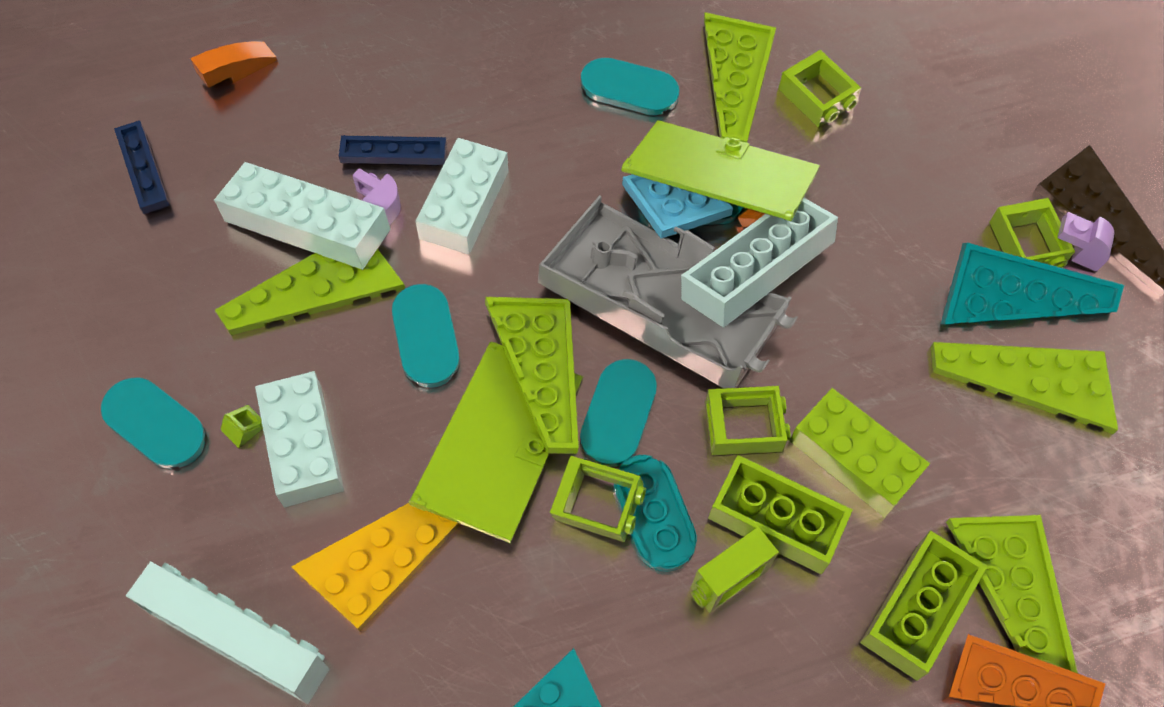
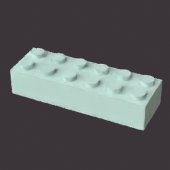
(303, 215)
(757, 262)
(230, 630)

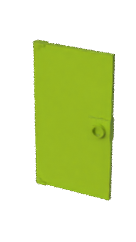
(722, 169)
(487, 454)

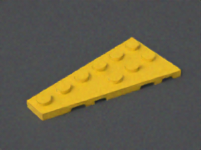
(375, 561)

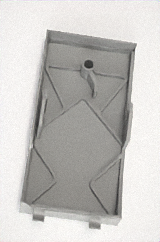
(635, 284)

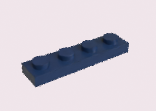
(393, 150)
(141, 167)

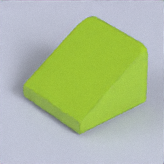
(241, 425)

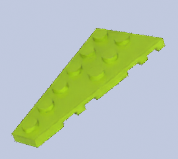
(737, 65)
(309, 287)
(540, 351)
(1043, 378)
(1019, 582)

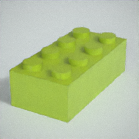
(858, 452)
(792, 517)
(924, 605)

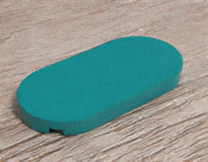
(630, 86)
(425, 335)
(618, 412)
(153, 423)
(663, 527)

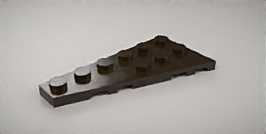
(1090, 192)

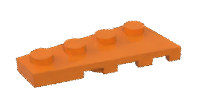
(1014, 679)

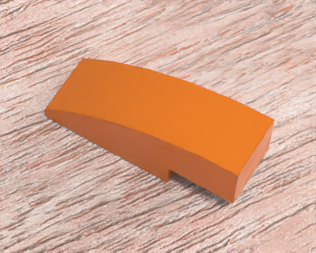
(232, 61)

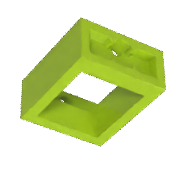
(819, 64)
(1026, 213)
(746, 396)
(570, 487)
(733, 570)

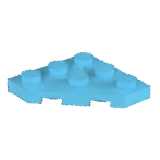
(671, 206)

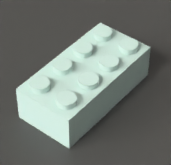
(462, 196)
(299, 439)

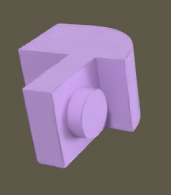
(379, 192)
(1091, 240)

